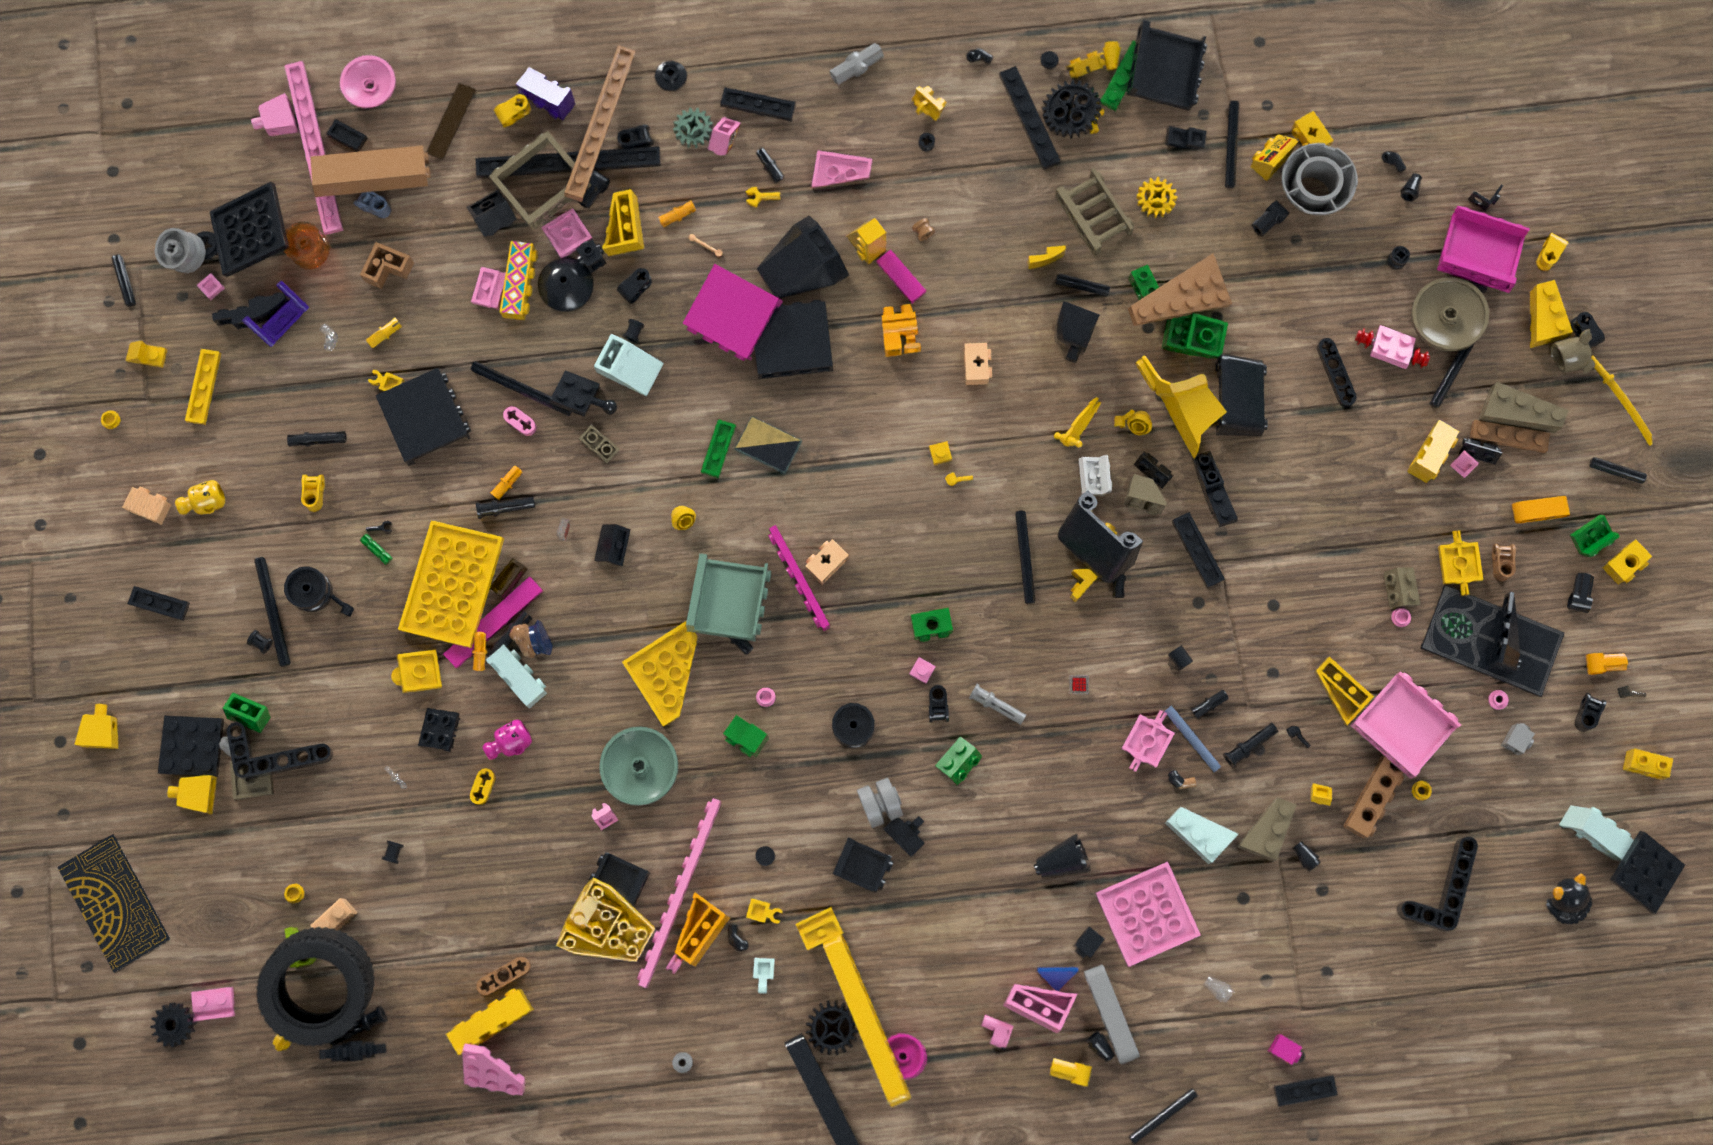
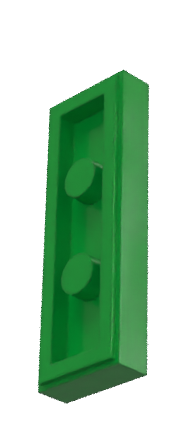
(718, 448)

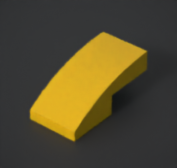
(1052, 254)

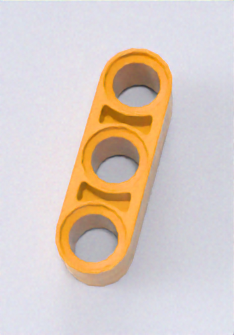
(1540, 509)

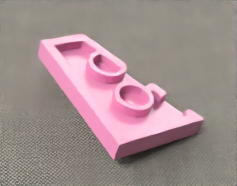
(839, 168)

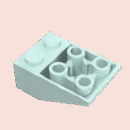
(628, 365)

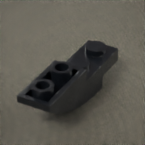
(259, 310)
(1213, 489)

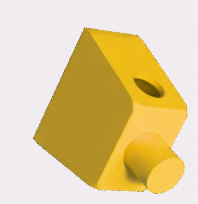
(98, 730)
(195, 793)

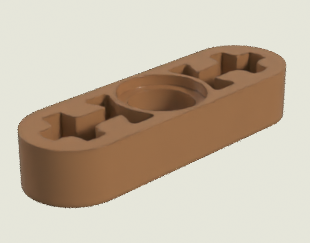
(519, 973)

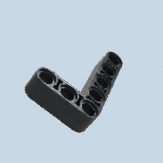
(273, 759)
(1449, 891)

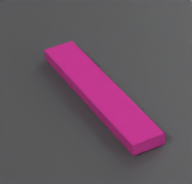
(497, 618)

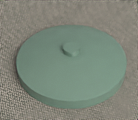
(639, 766)

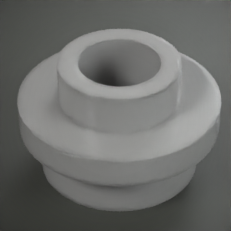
(689, 1062)

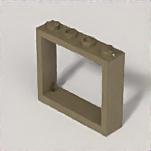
(513, 163)

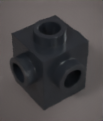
(591, 255)

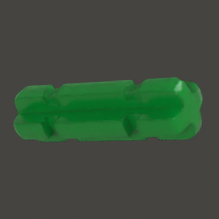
(376, 549)

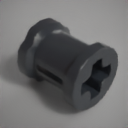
(633, 330)
(259, 642)
(392, 852)

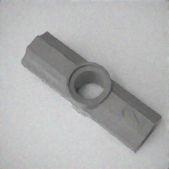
(856, 63)

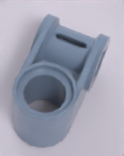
(370, 202)

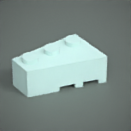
(1598, 830)

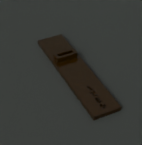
(450, 121)

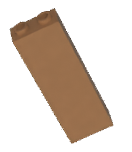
(369, 171)

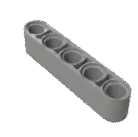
(1111, 1014)

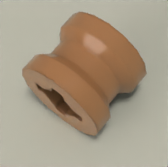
(923, 229)

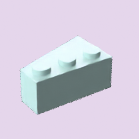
(517, 676)
(1200, 834)

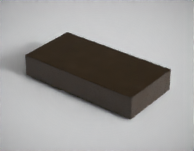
(508, 578)

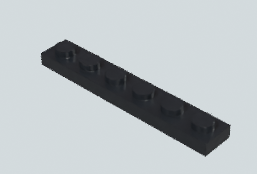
(1029, 118)

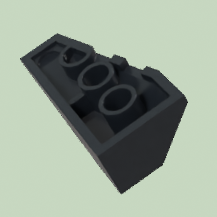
(1506, 644)

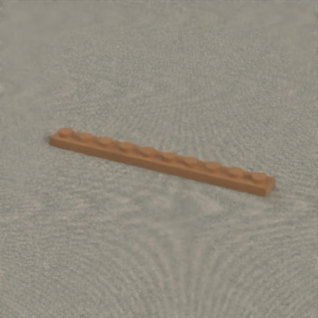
(599, 124)

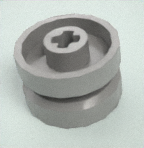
(179, 250)

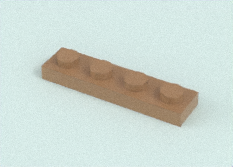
(1510, 436)

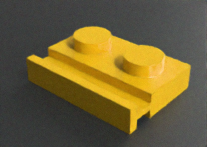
(819, 928)

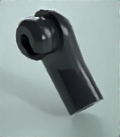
(734, 940)

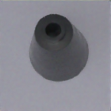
(1064, 859)

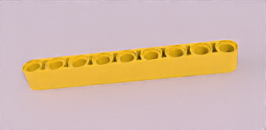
(867, 1021)

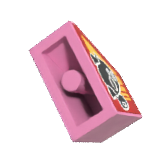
(723, 136)

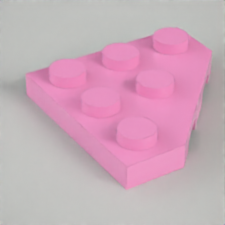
(488, 1073)

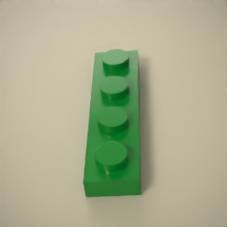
(1118, 85)

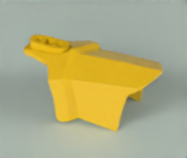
(1187, 401)

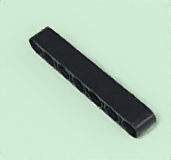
(820, 1091)

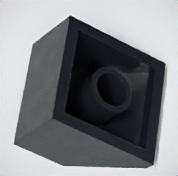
(491, 213)

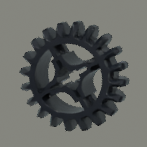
(820, 1040)

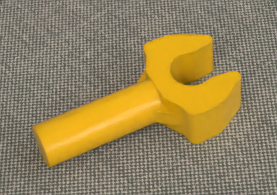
(760, 196)

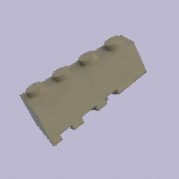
(1519, 410)

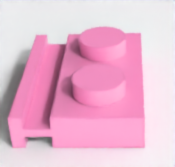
(489, 288)
(213, 1004)

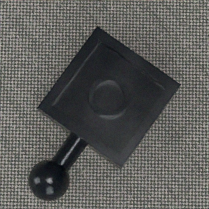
(577, 395)

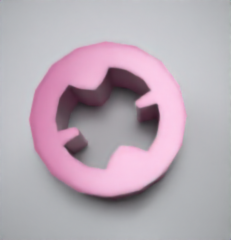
(674, 963)

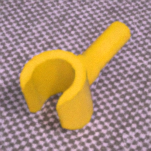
(1120, 420)
(952, 480)

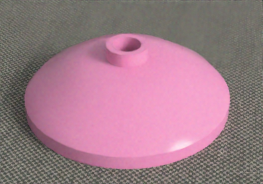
(363, 73)

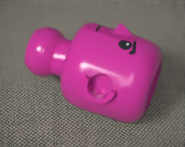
(509, 739)

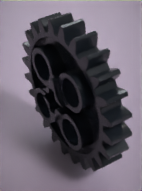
(1087, 111)
(352, 1051)

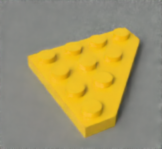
(664, 671)

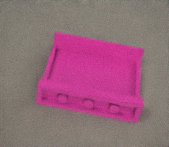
(1482, 249)
(731, 312)

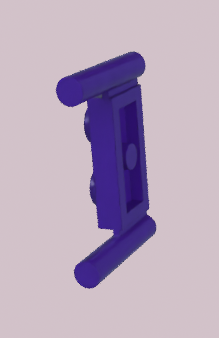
(282, 319)

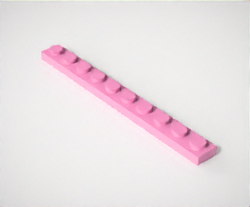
(311, 140)
(676, 899)

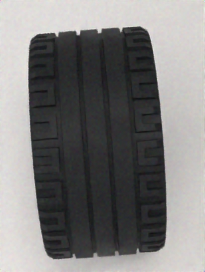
(301, 1025)

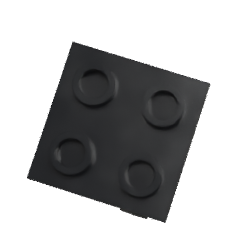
(439, 729)

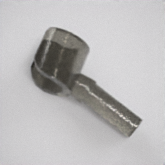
(1624, 692)

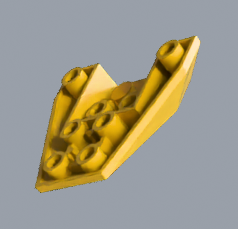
(604, 925)

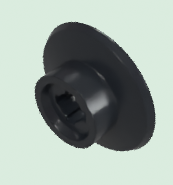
(673, 82)

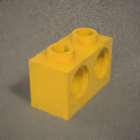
(1648, 764)

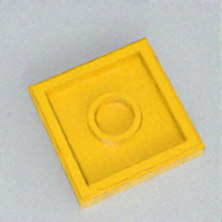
(419, 671)

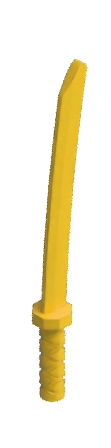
(1608, 379)

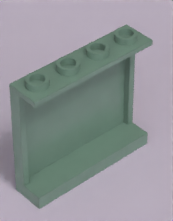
(728, 599)

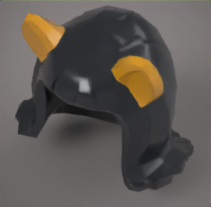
(1570, 900)

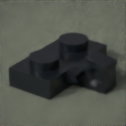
(906, 834)

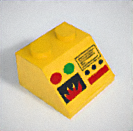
(1273, 156)

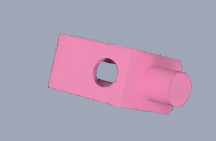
(276, 117)

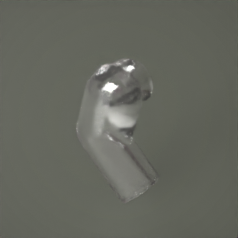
(331, 337)

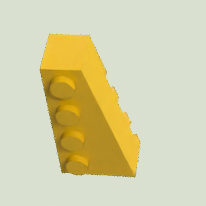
(490, 1021)

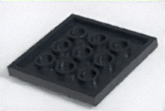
(249, 229)

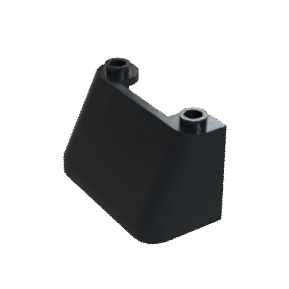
(1241, 396)
(1096, 543)

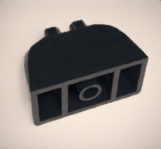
(1074, 329)

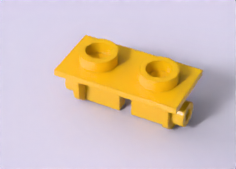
(1078, 66)

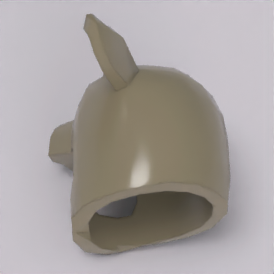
(1575, 353)

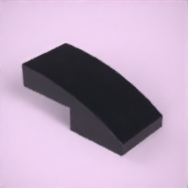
(1185, 138)

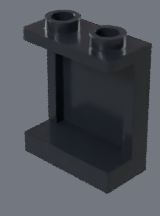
(863, 865)
(622, 876)

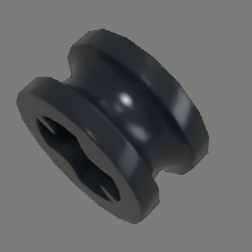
(929, 147)

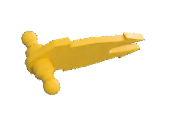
(1072, 437)

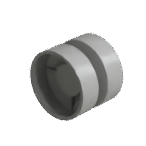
(885, 800)

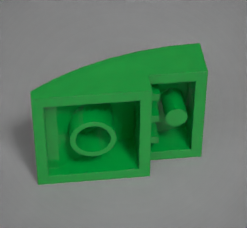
(1195, 336)

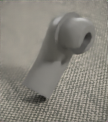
(224, 746)

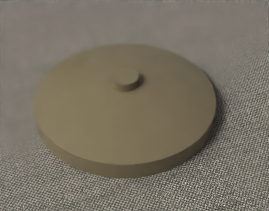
(1450, 314)

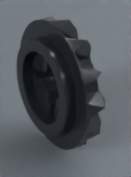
(207, 236)

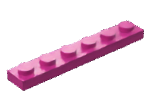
(801, 586)

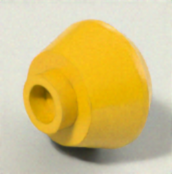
(1140, 423)
(683, 518)

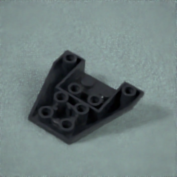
(802, 261)

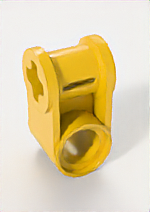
(510, 111)
(1551, 250)
(312, 488)

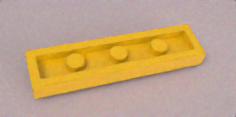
(203, 387)

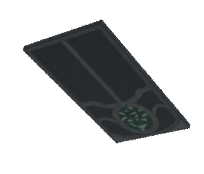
(1465, 633)

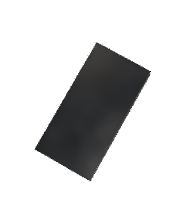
(346, 135)

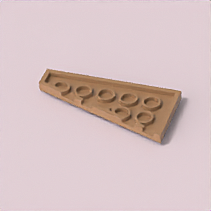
(1191, 292)

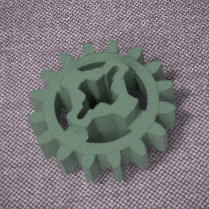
(687, 122)

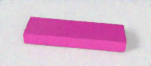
(901, 276)

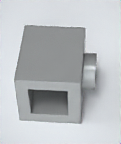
(1518, 739)

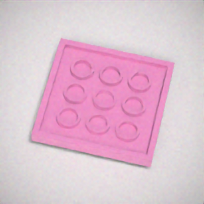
(1147, 914)

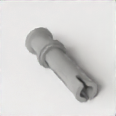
(989, 700)

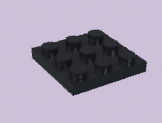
(190, 746)
(1647, 872)

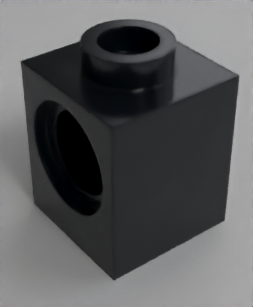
(1088, 943)

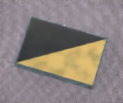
(768, 445)

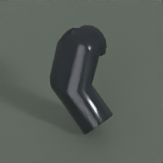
(979, 54)
(1394, 159)

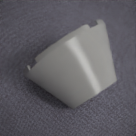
(1327, 165)

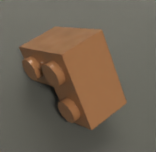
(385, 261)

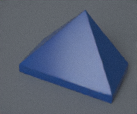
(1057, 976)

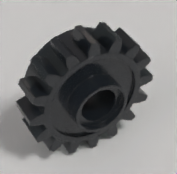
(164, 1028)

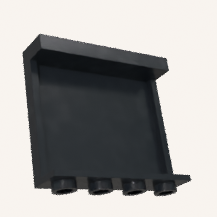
(1166, 67)
(795, 341)
(423, 415)

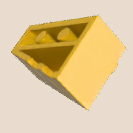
(624, 225)
(1343, 690)

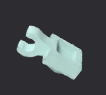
(763, 970)

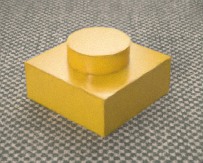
(940, 453)
(1321, 794)

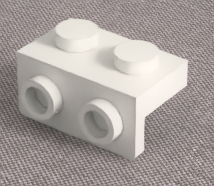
(1095, 475)

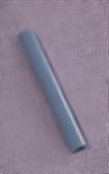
(1192, 739)

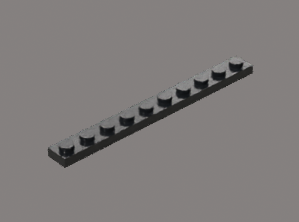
(554, 163)

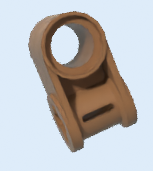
(1503, 557)

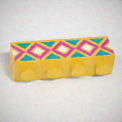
(518, 280)

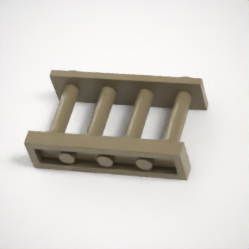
(1084, 227)

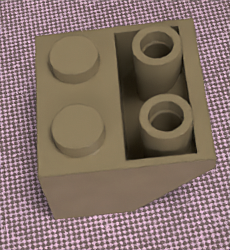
(1144, 495)

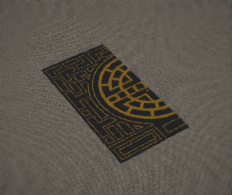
(113, 903)

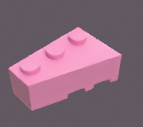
(1040, 1005)

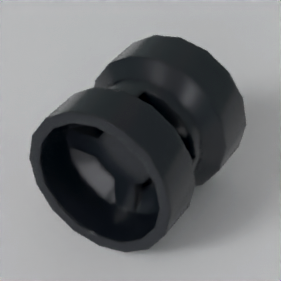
(1397, 262)

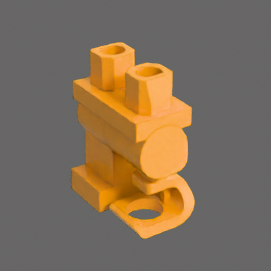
(899, 325)

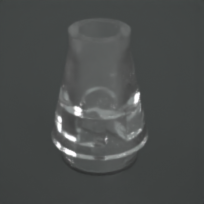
(1219, 989)

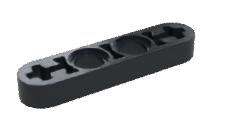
(1338, 372)

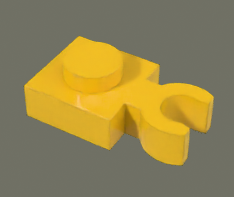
(386, 382)
(760, 911)

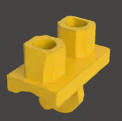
(927, 104)

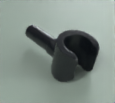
(380, 527)
(346, 608)
(1295, 731)

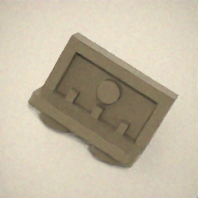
(1401, 587)

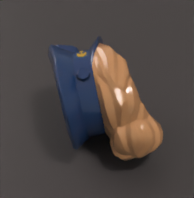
(532, 639)

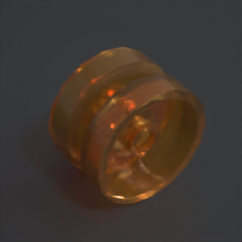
(307, 245)

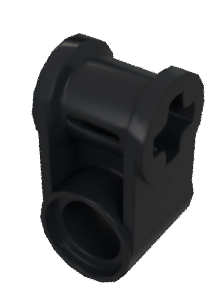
(635, 136)
(633, 286)
(1597, 334)
(938, 706)
(1591, 709)

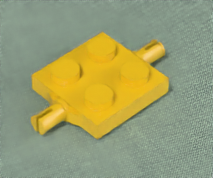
(1460, 563)

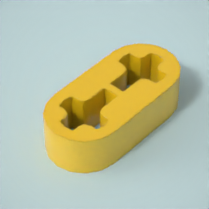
(487, 788)

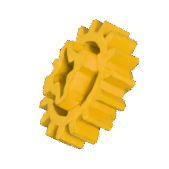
(1157, 205)

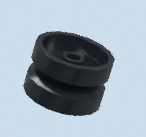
(297, 587)
(850, 736)

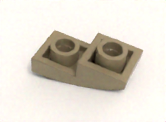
(599, 444)

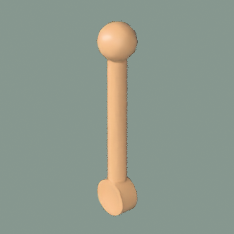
(718, 253)

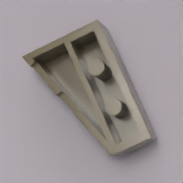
(1269, 831)

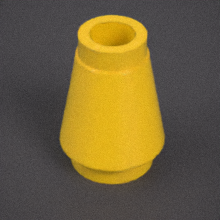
(1111, 54)

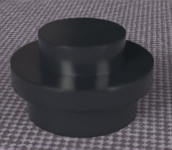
(1049, 60)

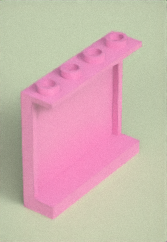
(1405, 724)

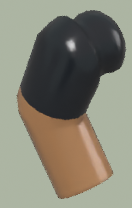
(1179, 782)

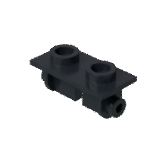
(1487, 453)
(1147, 464)

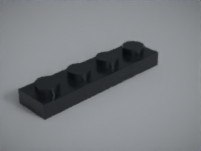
(758, 104)
(1198, 550)

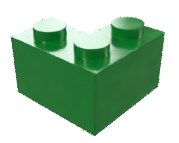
(745, 735)

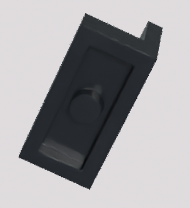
(612, 544)

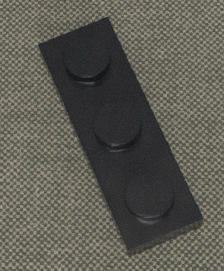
(158, 603)
(1305, 1090)

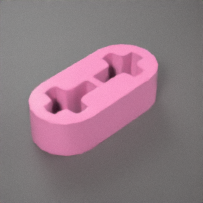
(522, 417)

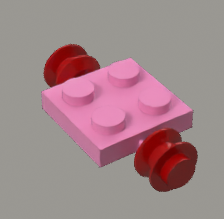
(1392, 347)

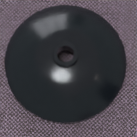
(567, 295)

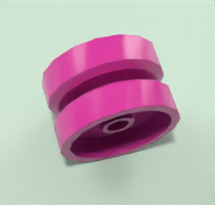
(915, 1052)

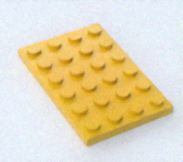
(451, 584)

